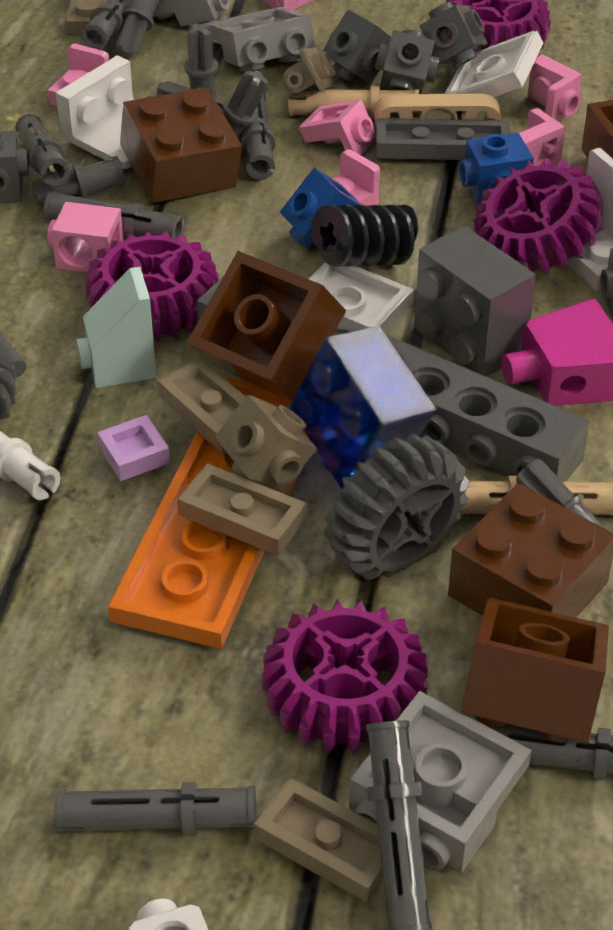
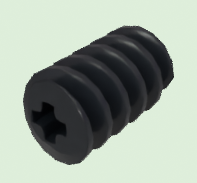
(365, 234)

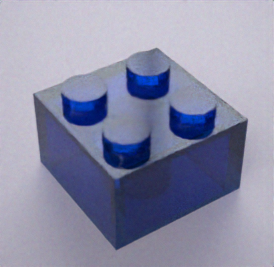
(359, 400)

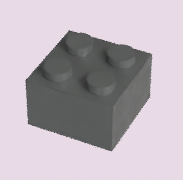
(472, 299)

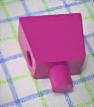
(566, 356)

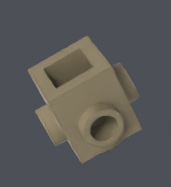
(277, 445)

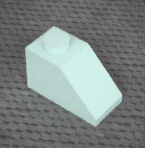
(119, 334)

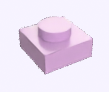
(133, 447)

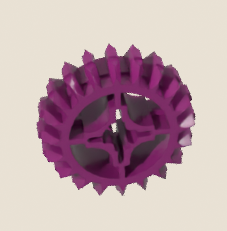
(509, 18)
(541, 214)
(173, 274)
(345, 656)

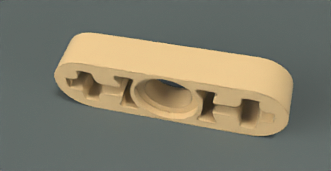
(424, 103)

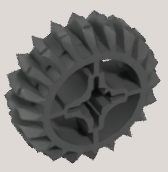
(396, 506)

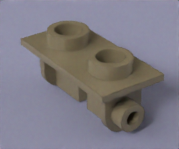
(311, 71)

